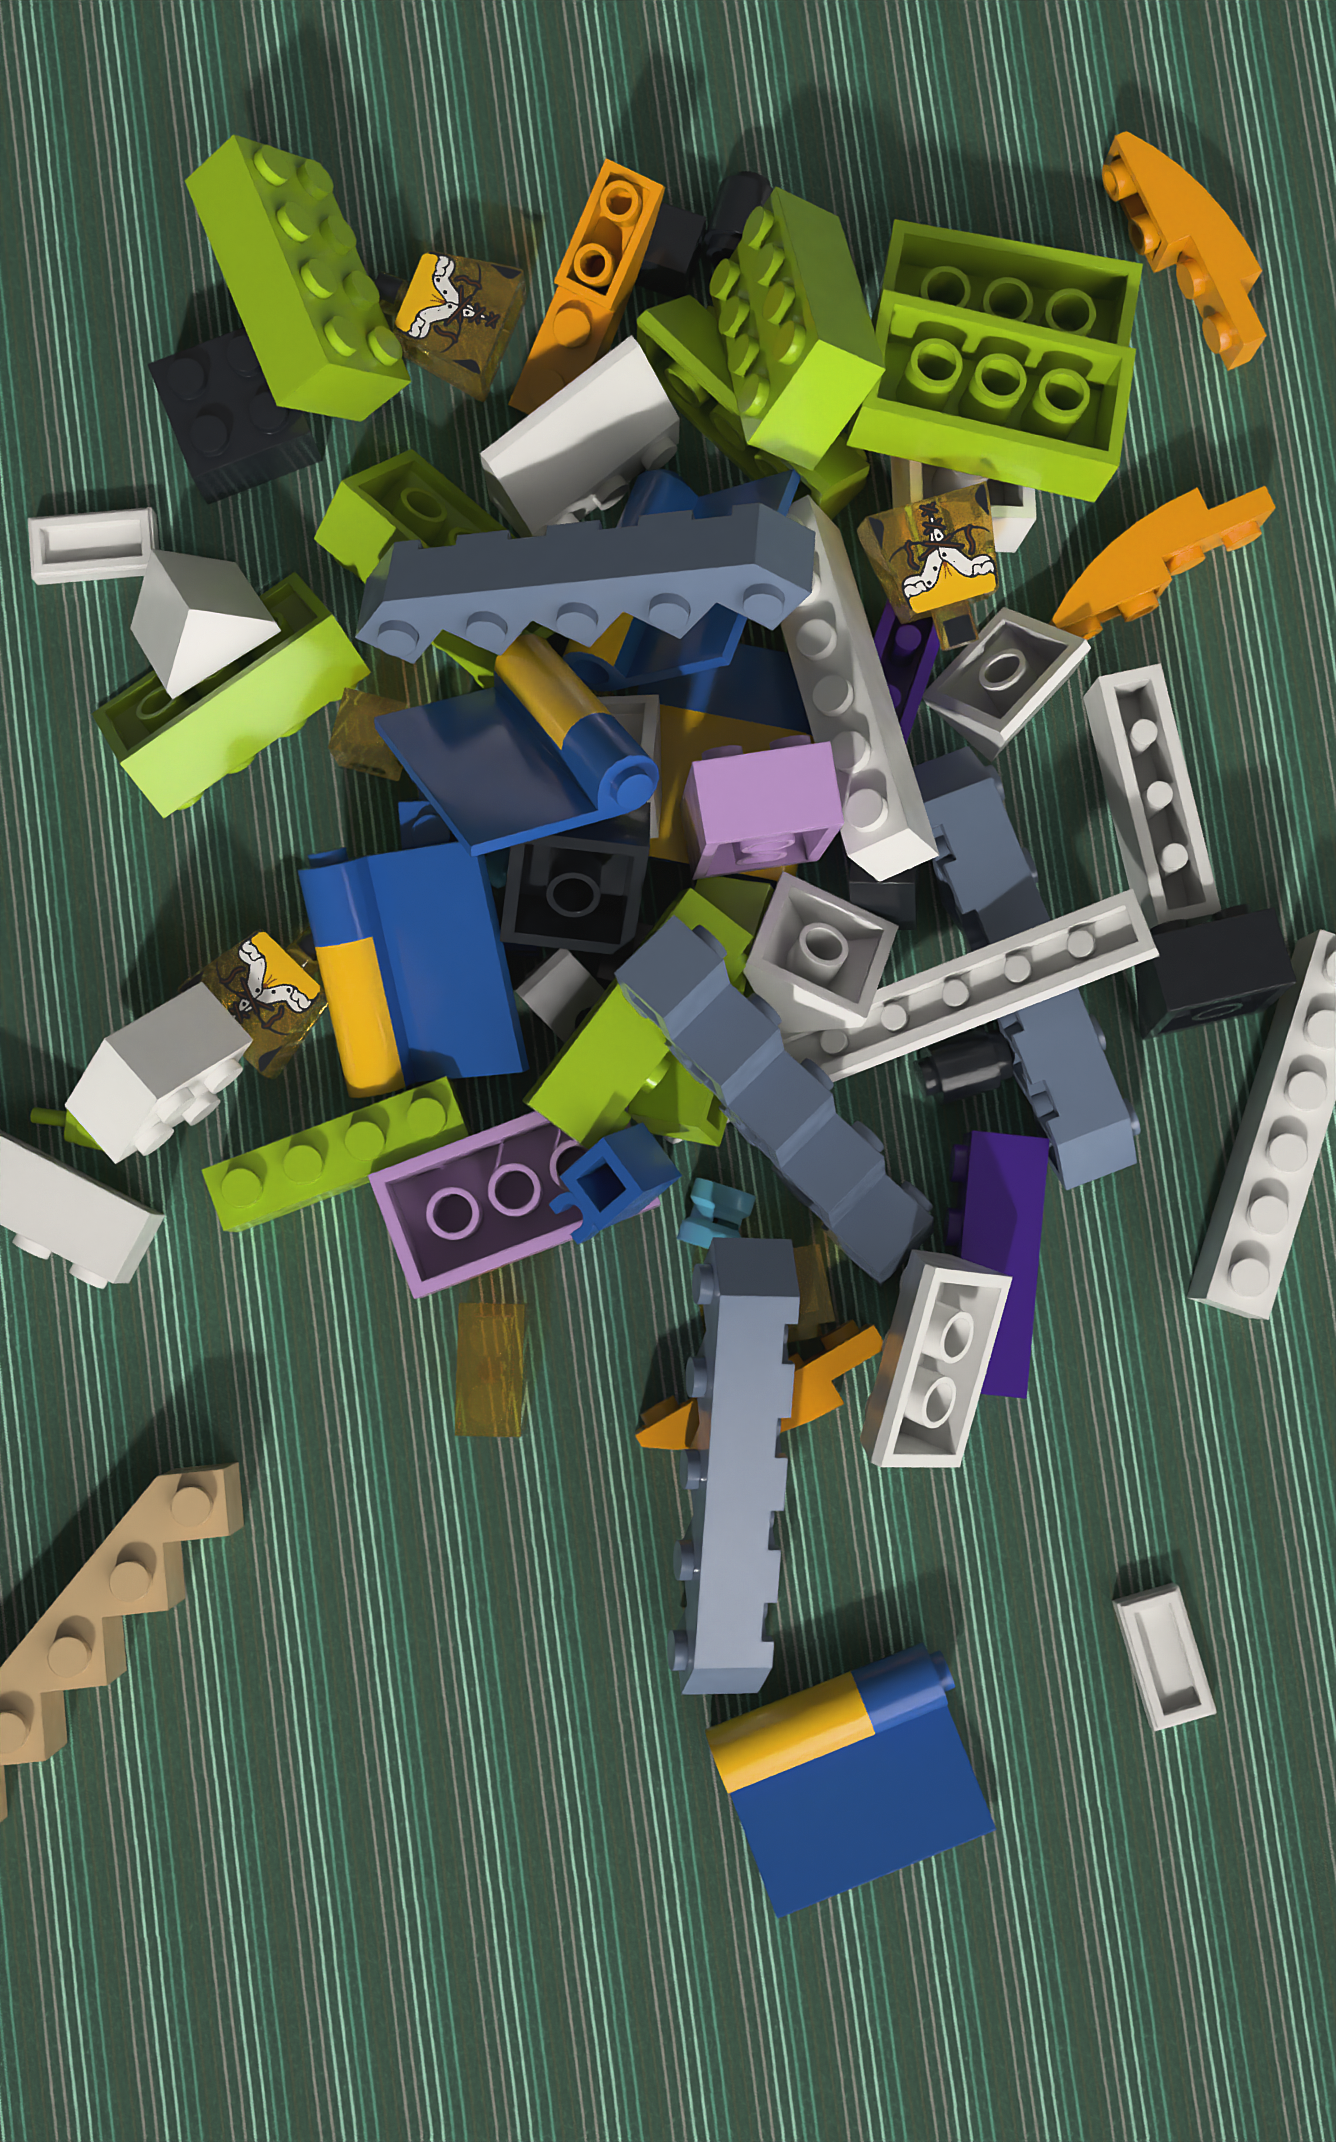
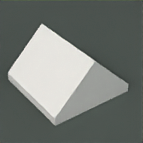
(196, 617)
(1004, 679)
(817, 958)

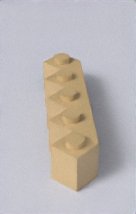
(82, 1631)

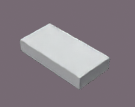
(92, 545)
(1164, 1656)

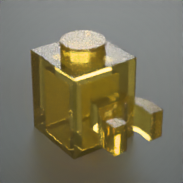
(354, 737)

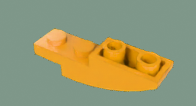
(1183, 225)
(591, 284)
(1140, 561)
(814, 1394)

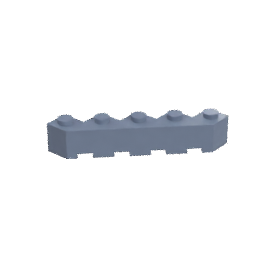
(586, 577)
(1053, 1044)
(773, 1099)
(735, 1465)

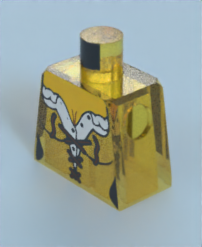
(455, 317)
(936, 560)
(268, 995)

